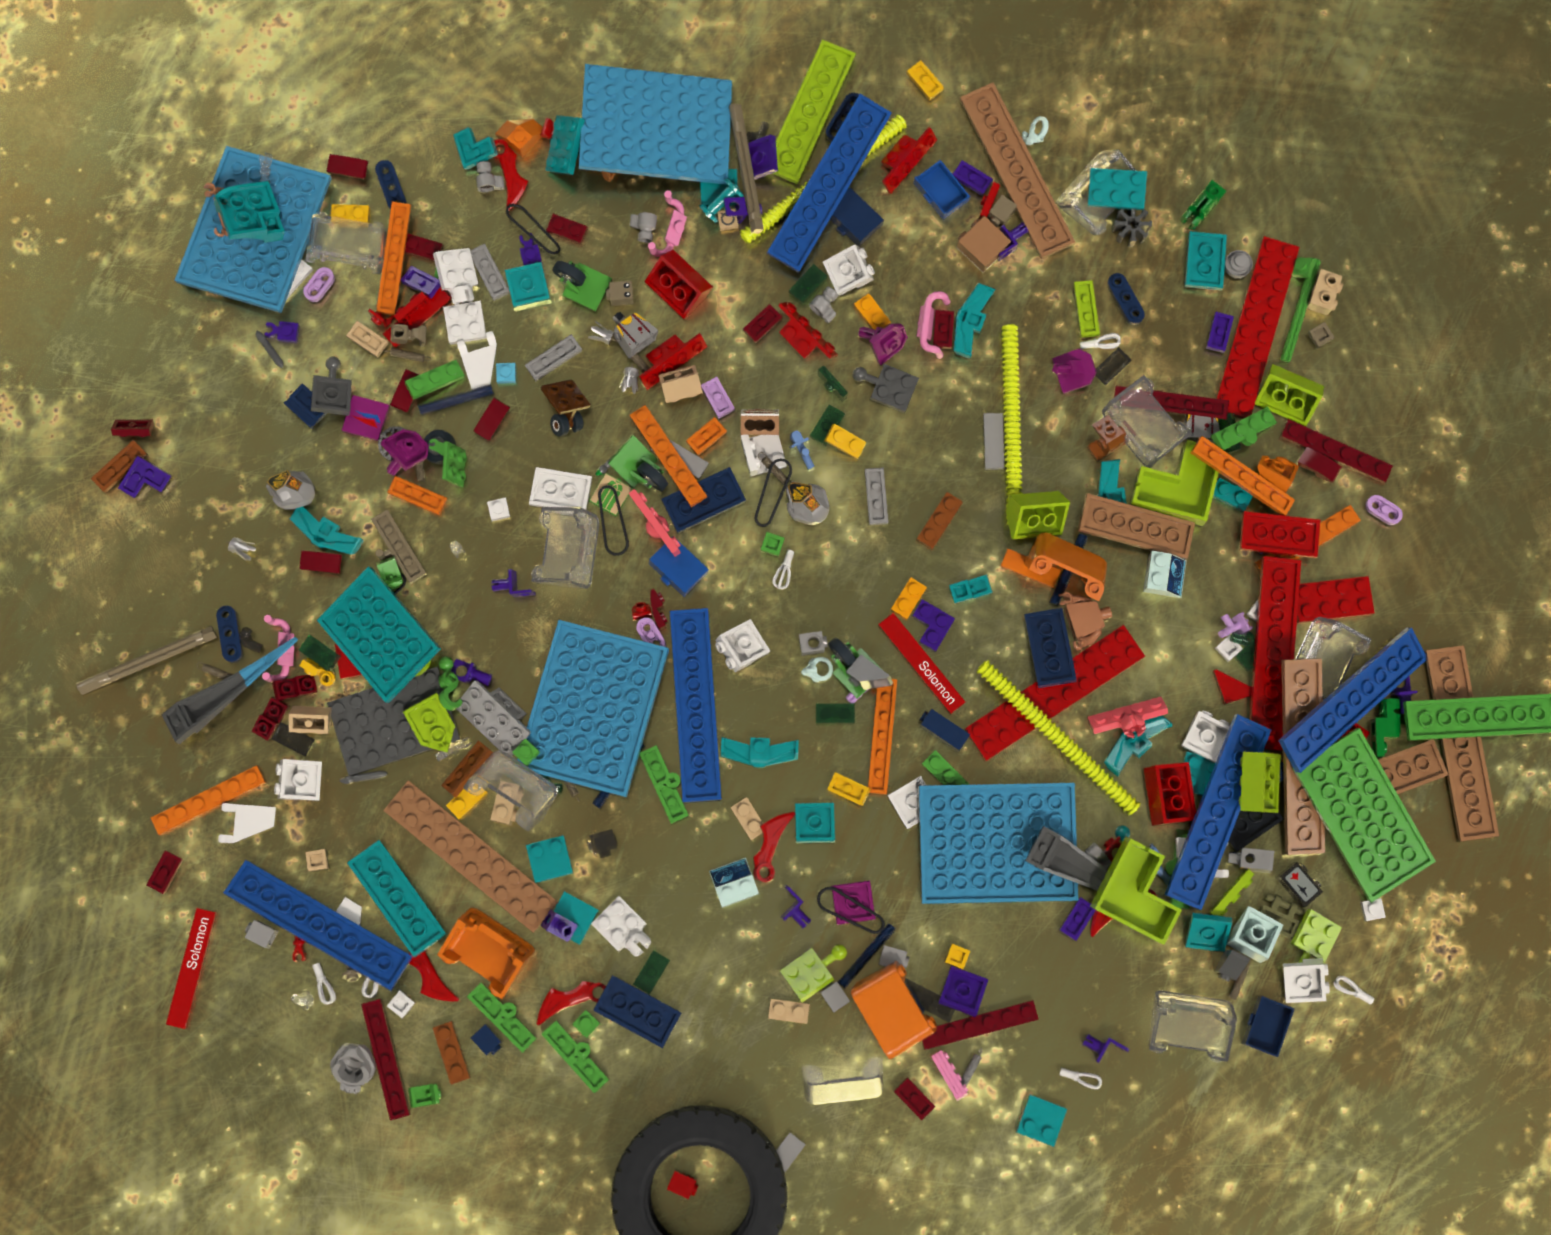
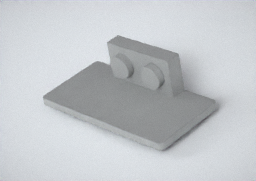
(494, 716)

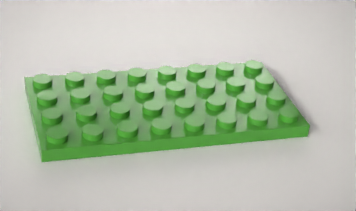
(1365, 816)

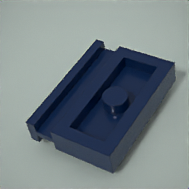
(300, 405)

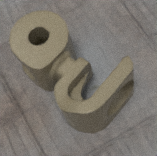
(401, 334)

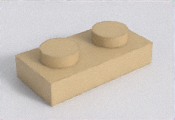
(367, 339)
(748, 818)
(788, 1011)

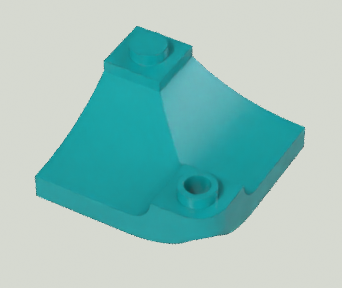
(250, 212)

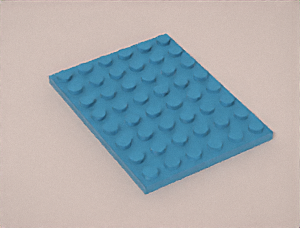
(655, 124)
(247, 266)
(594, 707)
(979, 841)

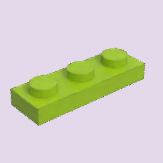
(1086, 308)
(1232, 893)

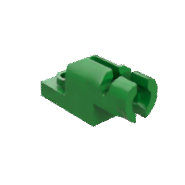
(1203, 204)
(1386, 726)

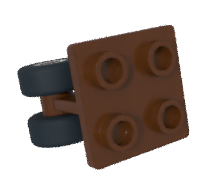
(567, 401)

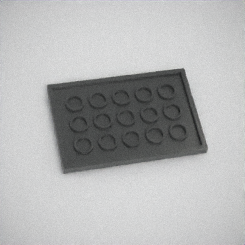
(377, 731)

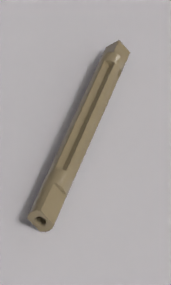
(746, 169)
(146, 660)

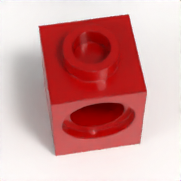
(683, 1184)

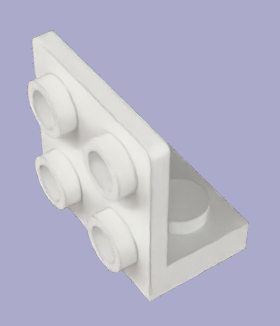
(769, 445)

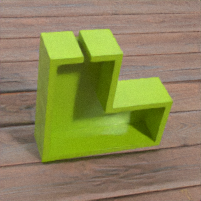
(1181, 495)
(1126, 895)

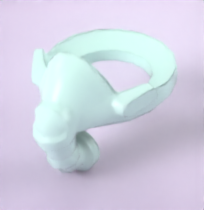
(1032, 138)
(811, 669)

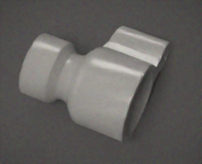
(485, 180)
(646, 223)
(821, 304)
(1098, 855)

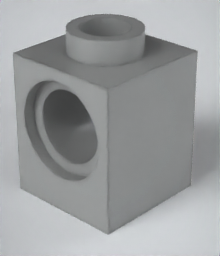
(806, 649)
(260, 933)
(891, 955)
(834, 996)

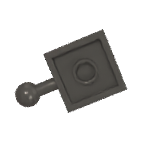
(892, 387)
(331, 393)

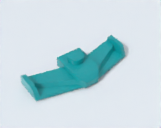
(970, 319)
(1109, 481)
(325, 533)
(1138, 746)
(759, 751)

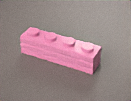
(952, 1079)

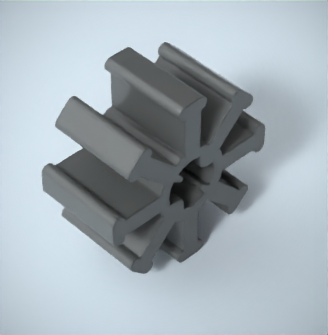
(1139, 227)

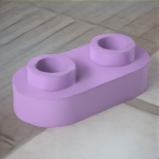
(317, 284)
(1384, 508)
(653, 634)

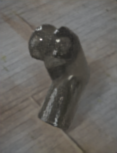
(762, 132)
(247, 640)

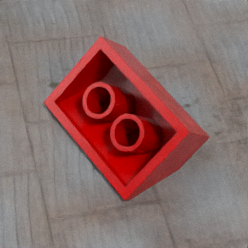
(678, 283)
(1170, 793)

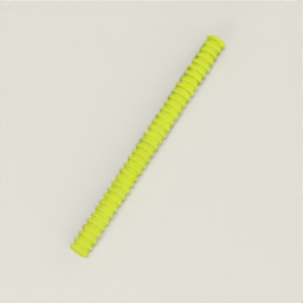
(782, 209)
(1011, 410)
(1058, 737)

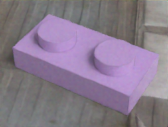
(717, 397)

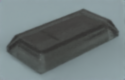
(1112, 366)
(295, 741)

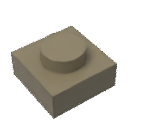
(1320, 335)

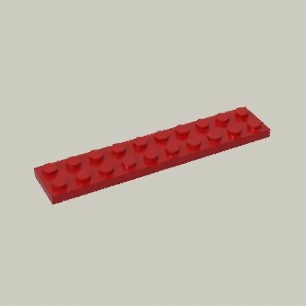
(1257, 325)
(1274, 642)
(1092, 669)

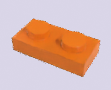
(706, 436)

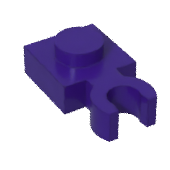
(530, 253)
(285, 331)

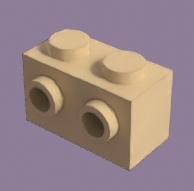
(1324, 292)
(680, 384)
(310, 719)
(503, 811)

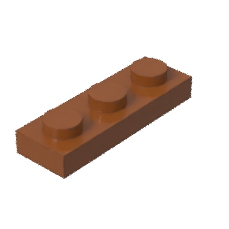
(118, 466)
(939, 520)
(466, 768)
(451, 1052)

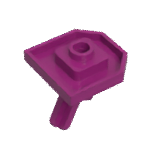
(885, 341)
(1074, 370)
(406, 449)

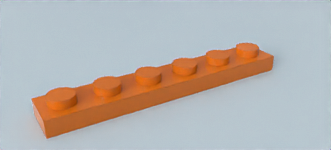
(393, 258)
(668, 456)
(1242, 476)
(1328, 529)
(882, 739)
(208, 800)

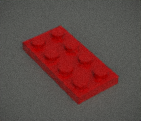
(1280, 534)
(1335, 599)

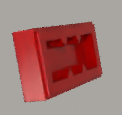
(987, 201)

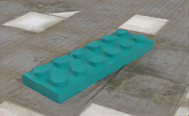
(396, 898)

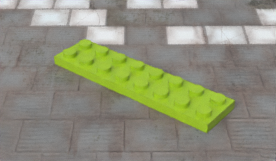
(811, 109)

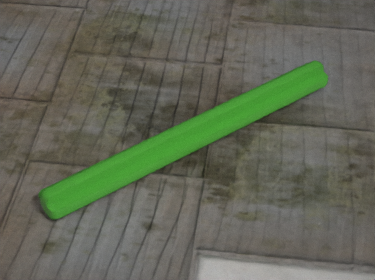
(1299, 314)

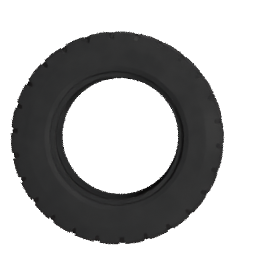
(699, 1127)

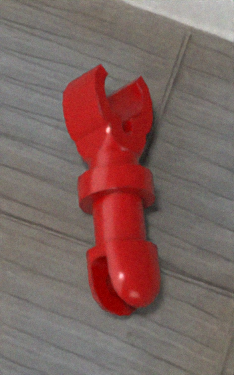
(298, 949)

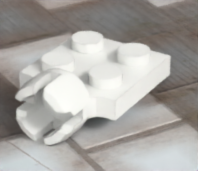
(456, 274)
(622, 927)

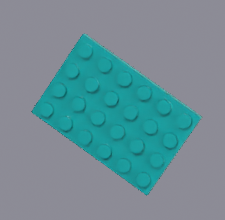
(378, 634)

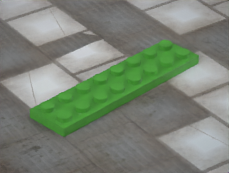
(1478, 717)

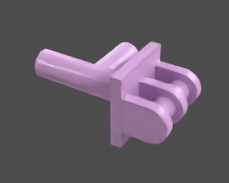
(1237, 624)

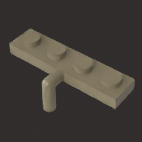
(397, 547)

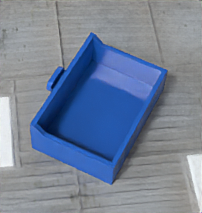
(941, 189)
(680, 571)

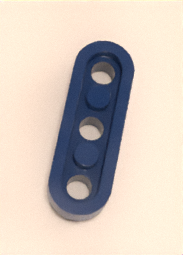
(842, 111)
(387, 180)
(1129, 306)
(233, 641)

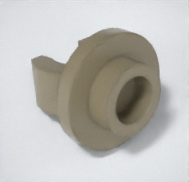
(351, 975)

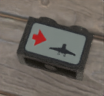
(1299, 884)

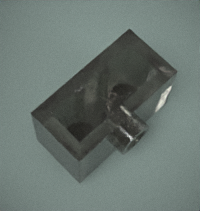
(603, 843)

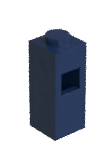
(944, 729)

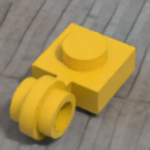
(313, 669)

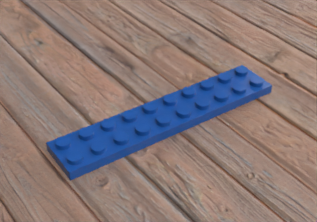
(829, 183)
(1352, 700)
(695, 705)
(1215, 815)
(318, 925)

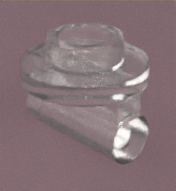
(305, 1000)

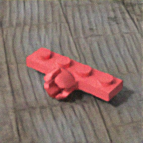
(656, 525)
(1128, 718)

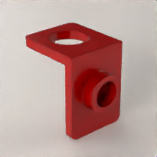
(379, 320)
(1110, 845)

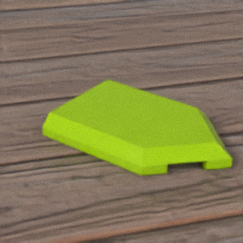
(431, 723)

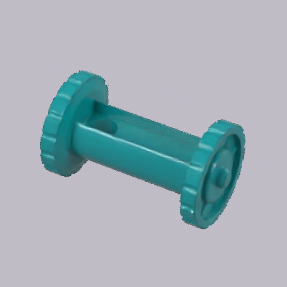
(718, 203)

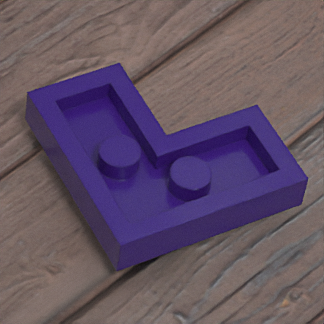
(141, 473)
(937, 622)

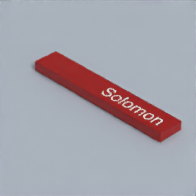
(921, 663)
(191, 968)

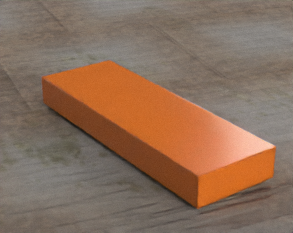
(417, 495)
(1015, 562)

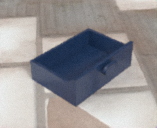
(855, 218)
(1268, 1026)

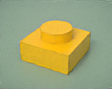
(957, 956)

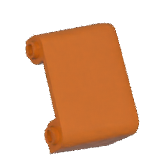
(1054, 550)
(487, 950)
(892, 1010)

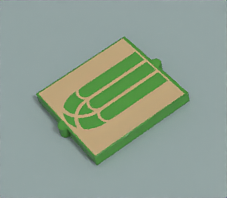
(607, 495)

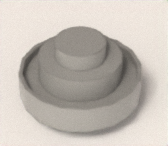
(1238, 264)

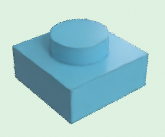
(506, 373)

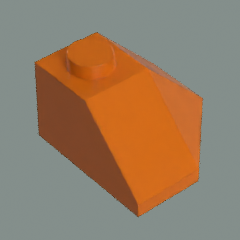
(520, 134)
(1278, 471)

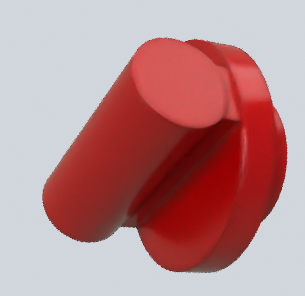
(548, 128)
(641, 610)

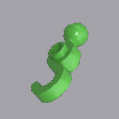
(448, 682)

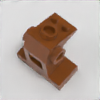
(1110, 438)

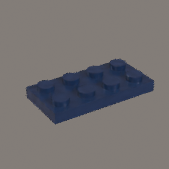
(722, 495)
(1050, 648)
(637, 1011)

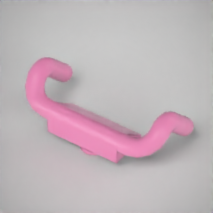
(675, 227)
(926, 322)
(286, 659)

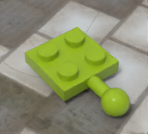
(1315, 936)
(809, 973)

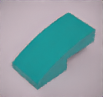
(971, 589)

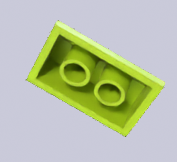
(1289, 395)
(1037, 513)
(1260, 782)

